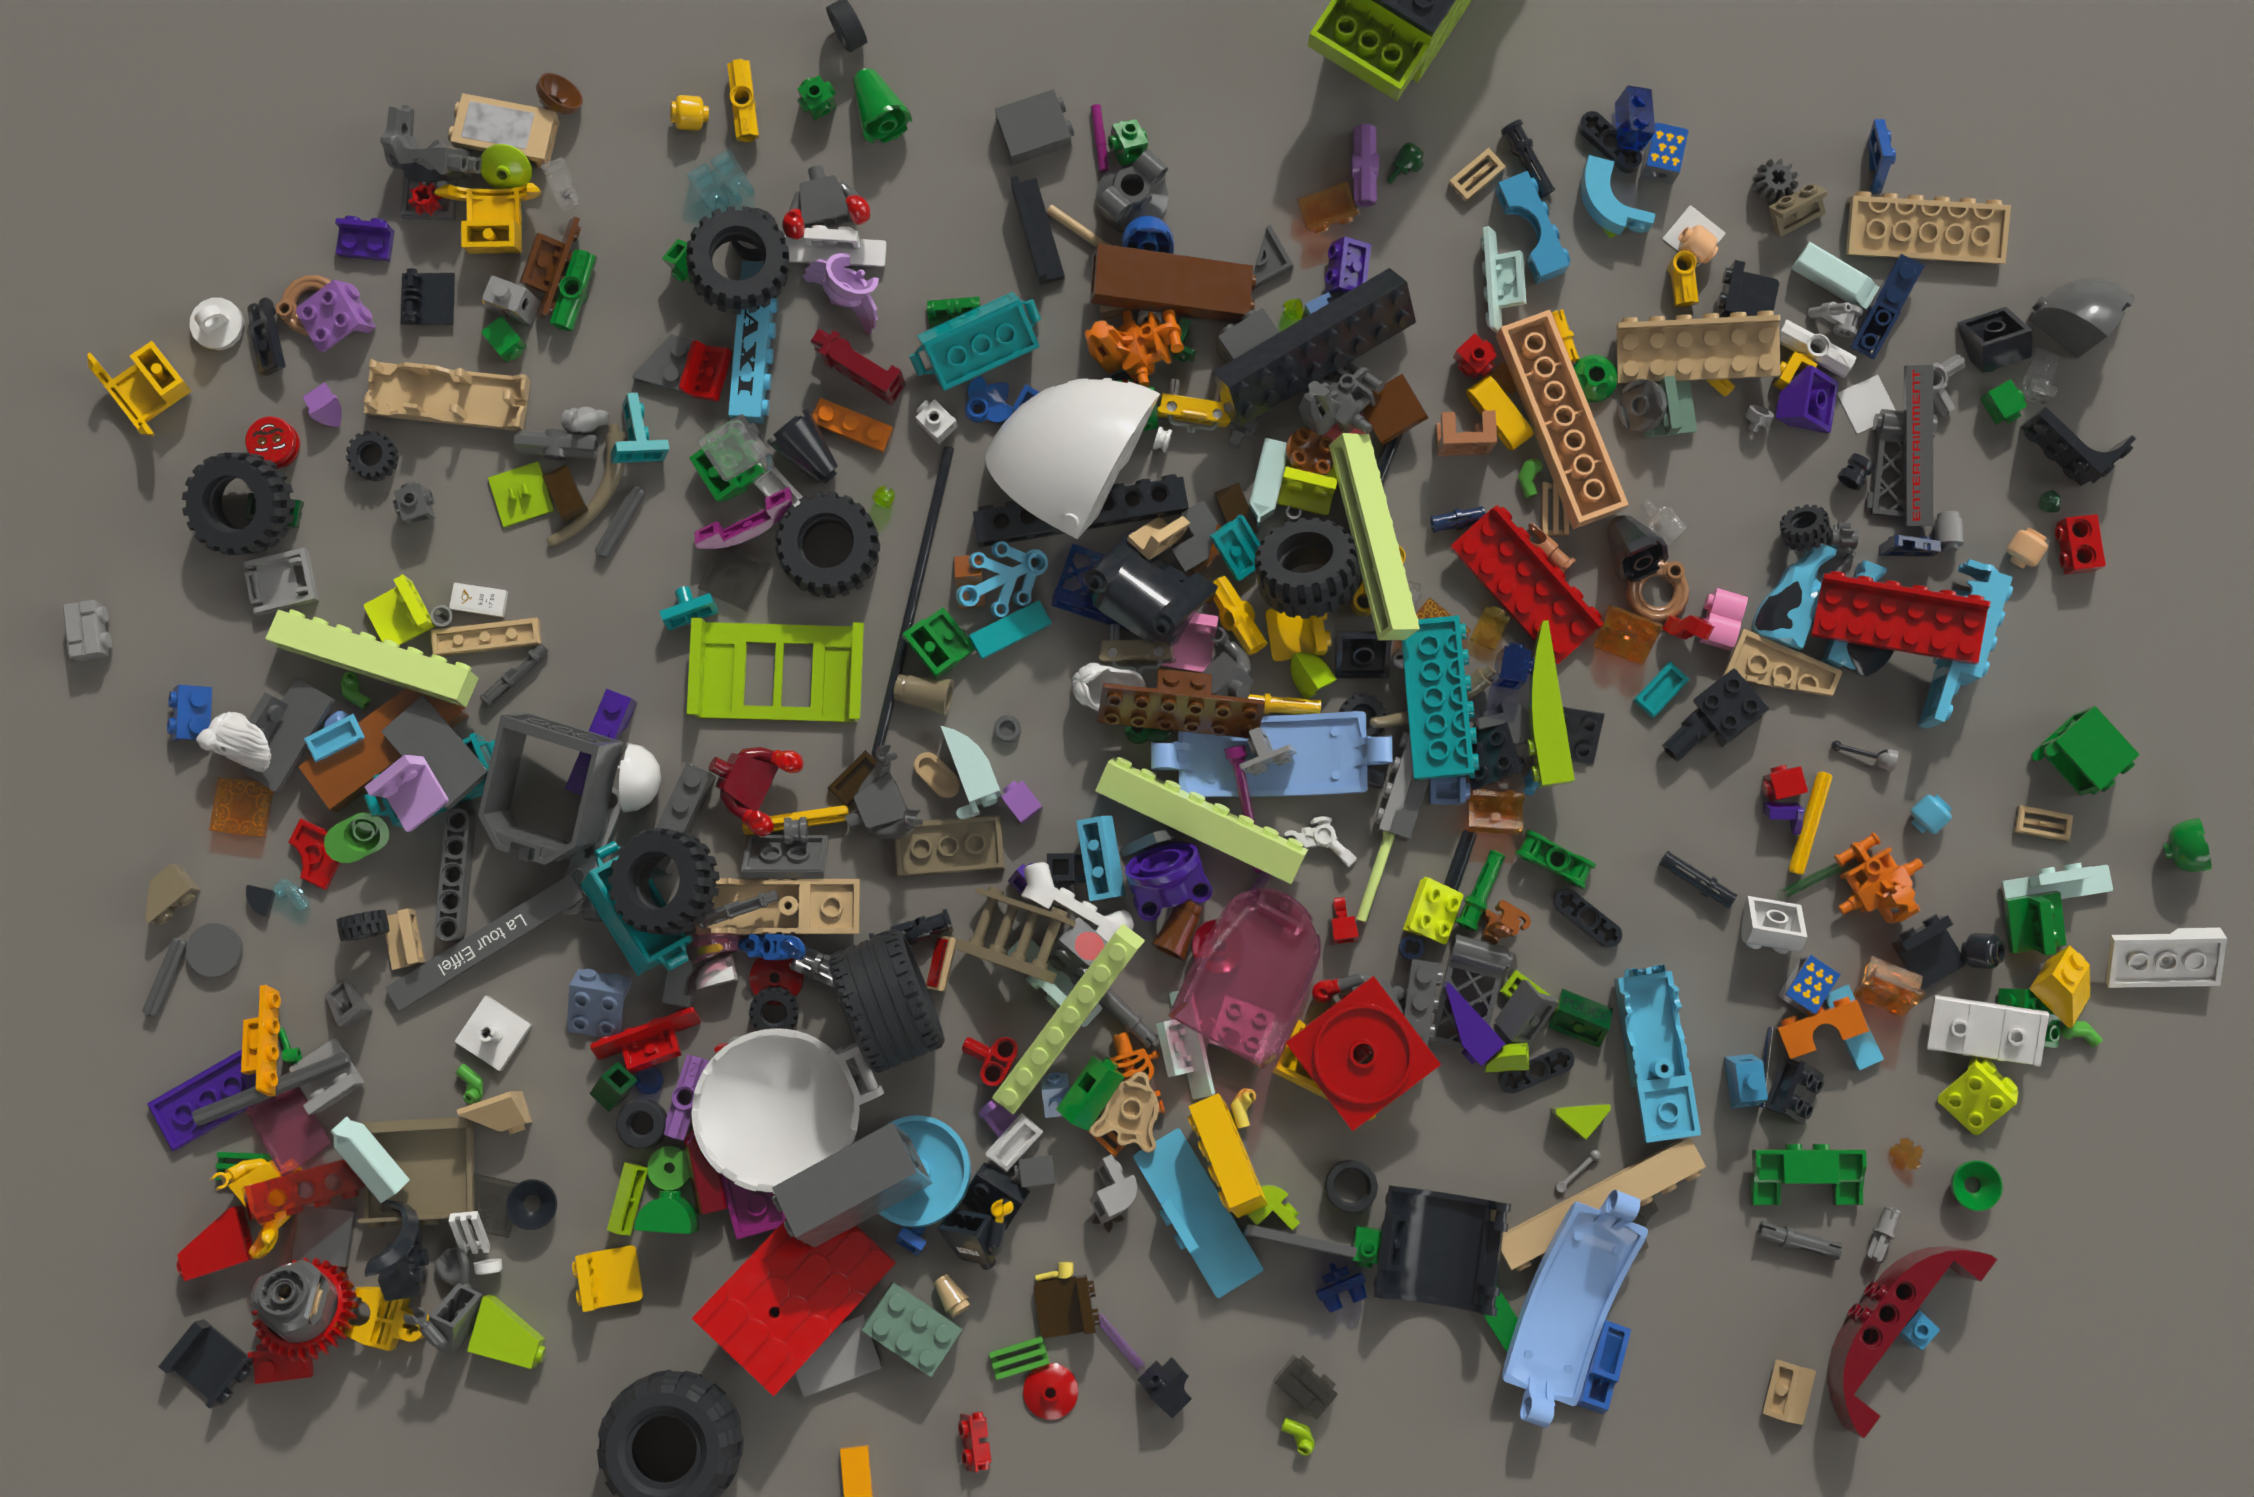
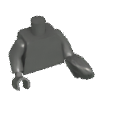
(1229, 669)
(457, 1313)

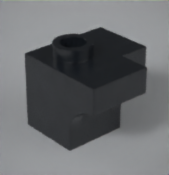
(1066, 870)
(1166, 1386)

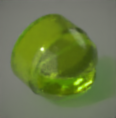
(1293, 309)
(884, 497)

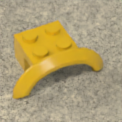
(492, 217)
(144, 387)

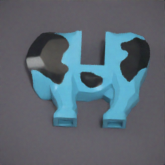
(1792, 604)

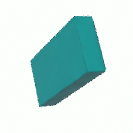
(1661, 689)

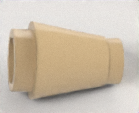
(951, 1296)

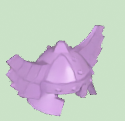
(846, 287)

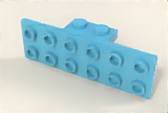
(1198, 1214)

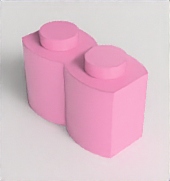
(1726, 613)

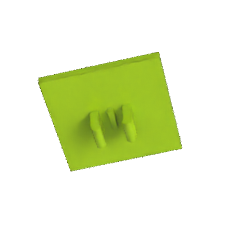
(521, 494)

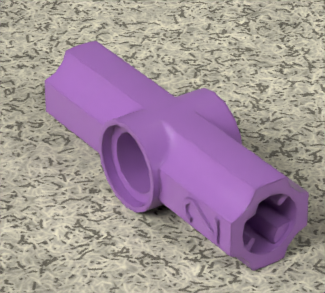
(1364, 165)
(680, 1115)

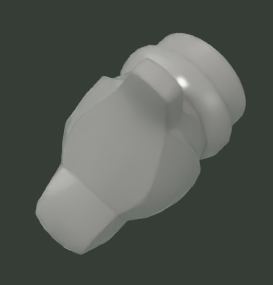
(584, 419)

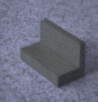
(1525, 1013)

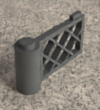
(1889, 429)
(1474, 957)

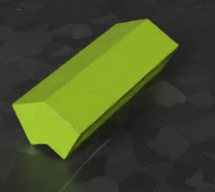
(623, 1198)

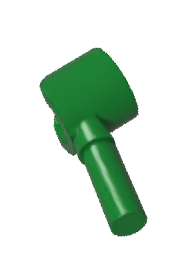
(289, 1054)

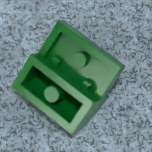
(721, 489)
(939, 642)

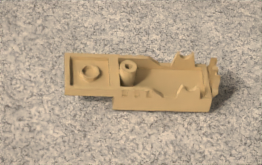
(802, 907)

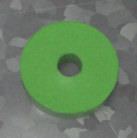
(657, 1168)

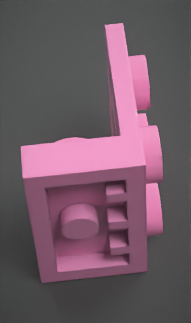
(1195, 645)

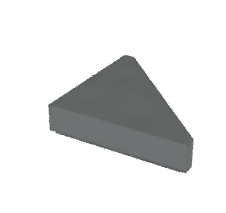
(1271, 259)
(1151, 840)

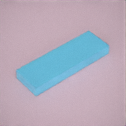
(1862, 1047)

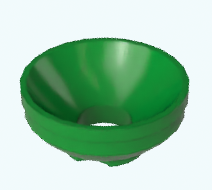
(1601, 390)
(1989, 1187)

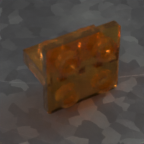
(1627, 634)
(1889, 987)

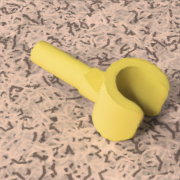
(1065, 1270)

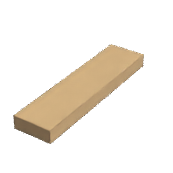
(486, 637)

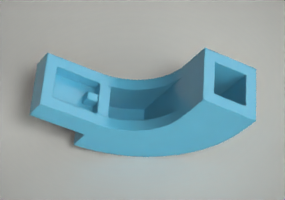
(1602, 203)

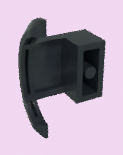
(403, 1260)

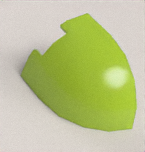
(1310, 674)
(1509, 1058)

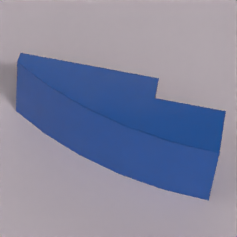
(1604, 1367)

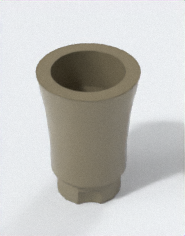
(925, 692)

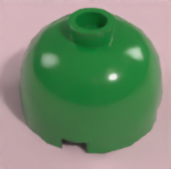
(2188, 846)

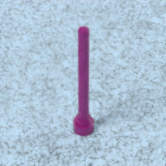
(1237, 756)

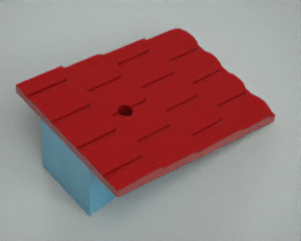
(810, 1288)

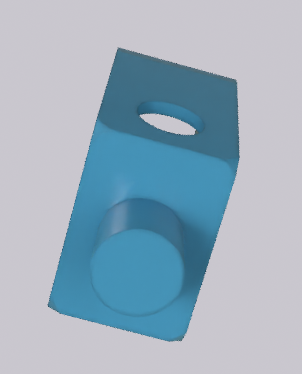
(1745, 1081)

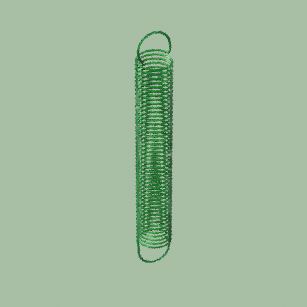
(1812, 877)

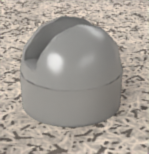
(437, 620)

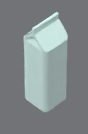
(1835, 276)
(1268, 479)
(368, 1159)

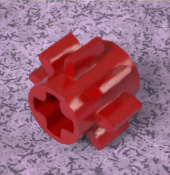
(427, 192)

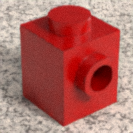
(1784, 783)

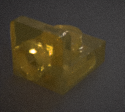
(1490, 627)

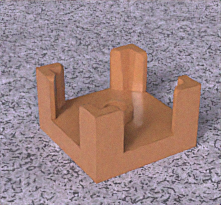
(1465, 443)

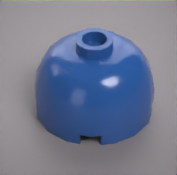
(1148, 234)

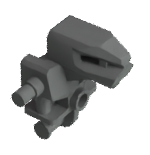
(1340, 400)

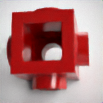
(1475, 357)

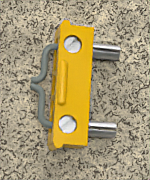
(1192, 410)

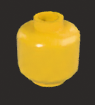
(688, 112)

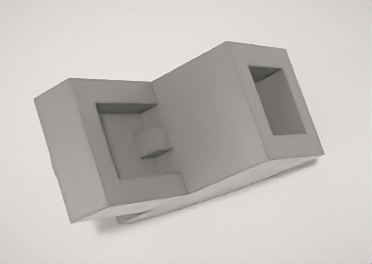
(1118, 1192)

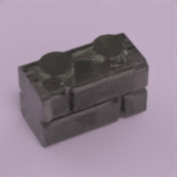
(1305, 1386)

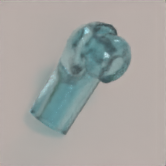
(293, 891)

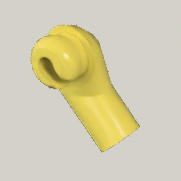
(1240, 1105)

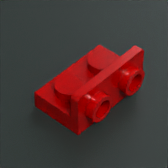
(273, 1369)

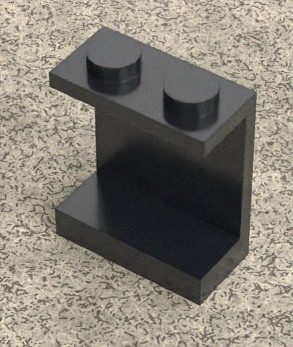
(208, 1362)

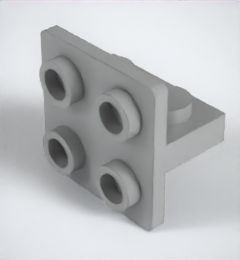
(1261, 746)

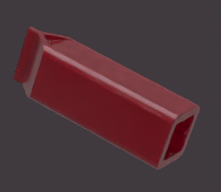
(704, 1179)

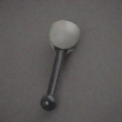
(1885, 758)

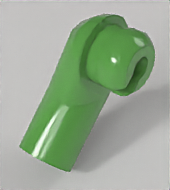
(1527, 475)

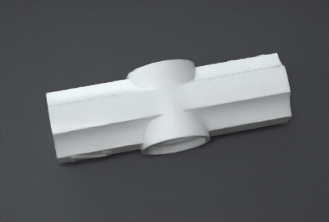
(1830, 356)

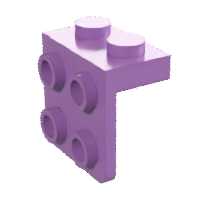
(334, 314)

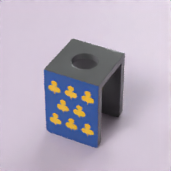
(1664, 153)

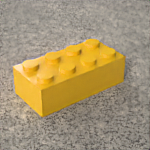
(1229, 1159)

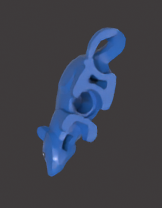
(773, 947)

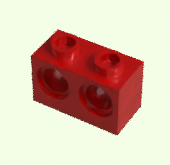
(2088, 544)

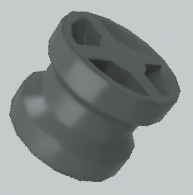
(795, 830)

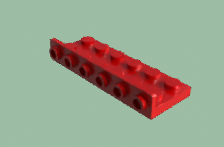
(1525, 581)
(1900, 617)

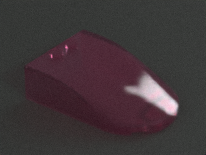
(1251, 975)

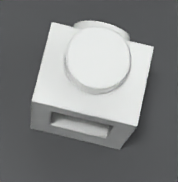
(936, 429)

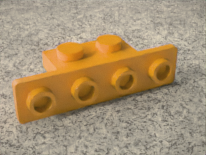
(261, 1042)

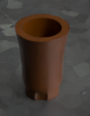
(1178, 930)

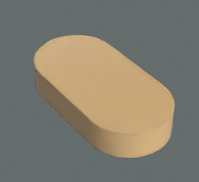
(937, 775)

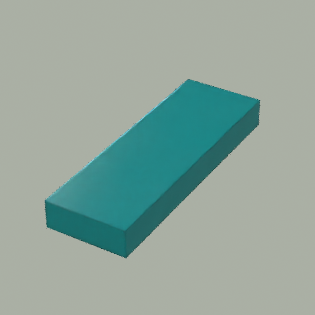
(1010, 630)

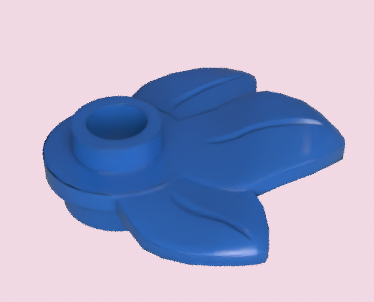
(990, 398)

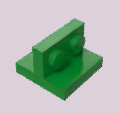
(2035, 923)

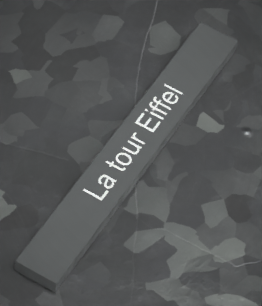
(485, 942)

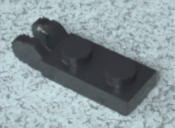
(265, 337)

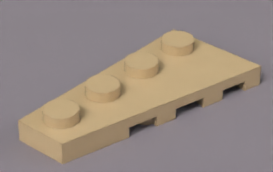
(1777, 666)

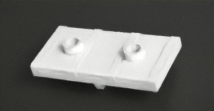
(1987, 1030)

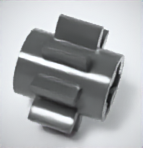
(1843, 538)

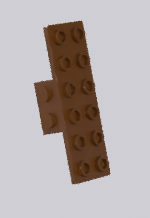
(1180, 704)

